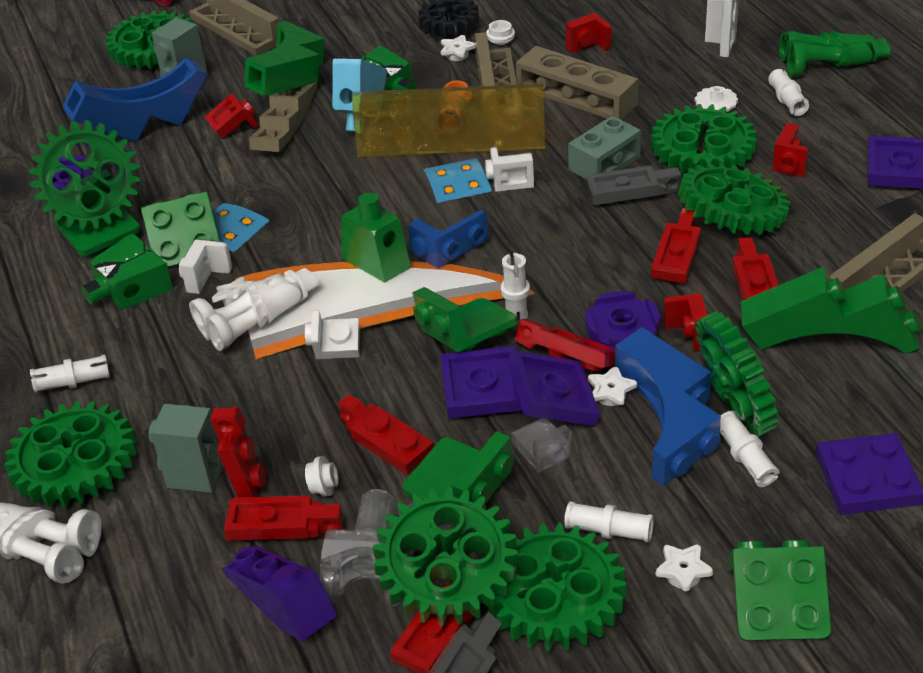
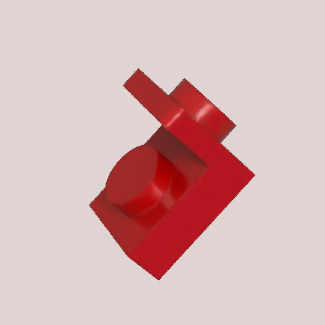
(588, 32)
(230, 114)
(789, 153)
(683, 313)

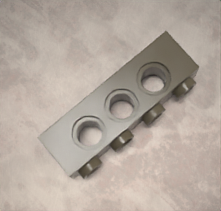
(579, 83)

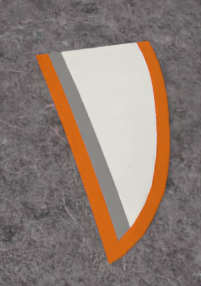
(352, 293)

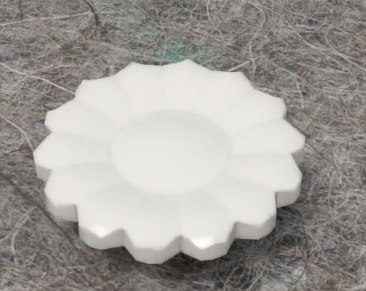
(718, 97)

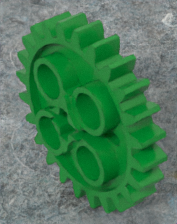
(133, 39)
(680, 137)
(100, 149)
(733, 198)
(736, 373)
(70, 454)
(445, 555)
(567, 578)

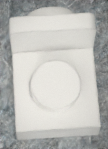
(510, 171)
(333, 337)

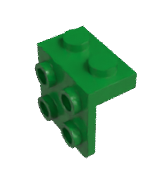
(176, 225)
(93, 240)
(460, 325)
(462, 468)
(780, 591)

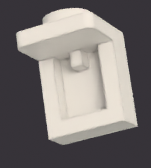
(201, 261)

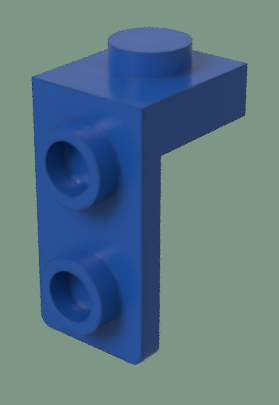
(443, 247)

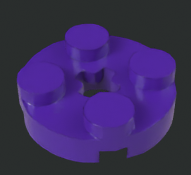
(602, 318)

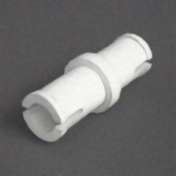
(788, 92)
(515, 286)
(69, 373)
(747, 449)
(609, 521)

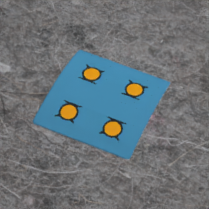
(458, 180)
(237, 224)

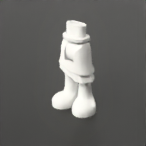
(259, 305)
(26, 526)

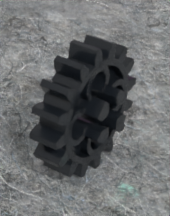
(435, 18)

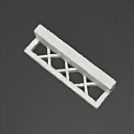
(722, 24)

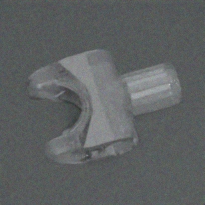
(349, 553)

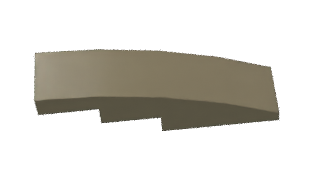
(282, 118)

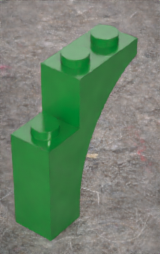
(289, 65)
(822, 306)

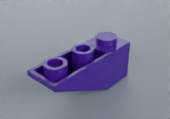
(282, 591)

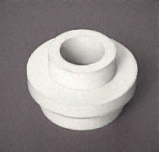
(500, 32)
(321, 476)

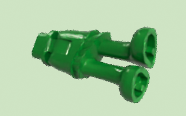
(833, 47)

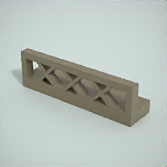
(243, 18)
(489, 69)
(888, 253)

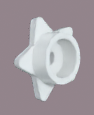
(457, 48)
(230, 292)
(611, 396)
(683, 577)

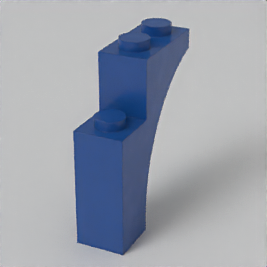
(130, 108)
(678, 393)

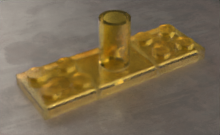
(417, 121)

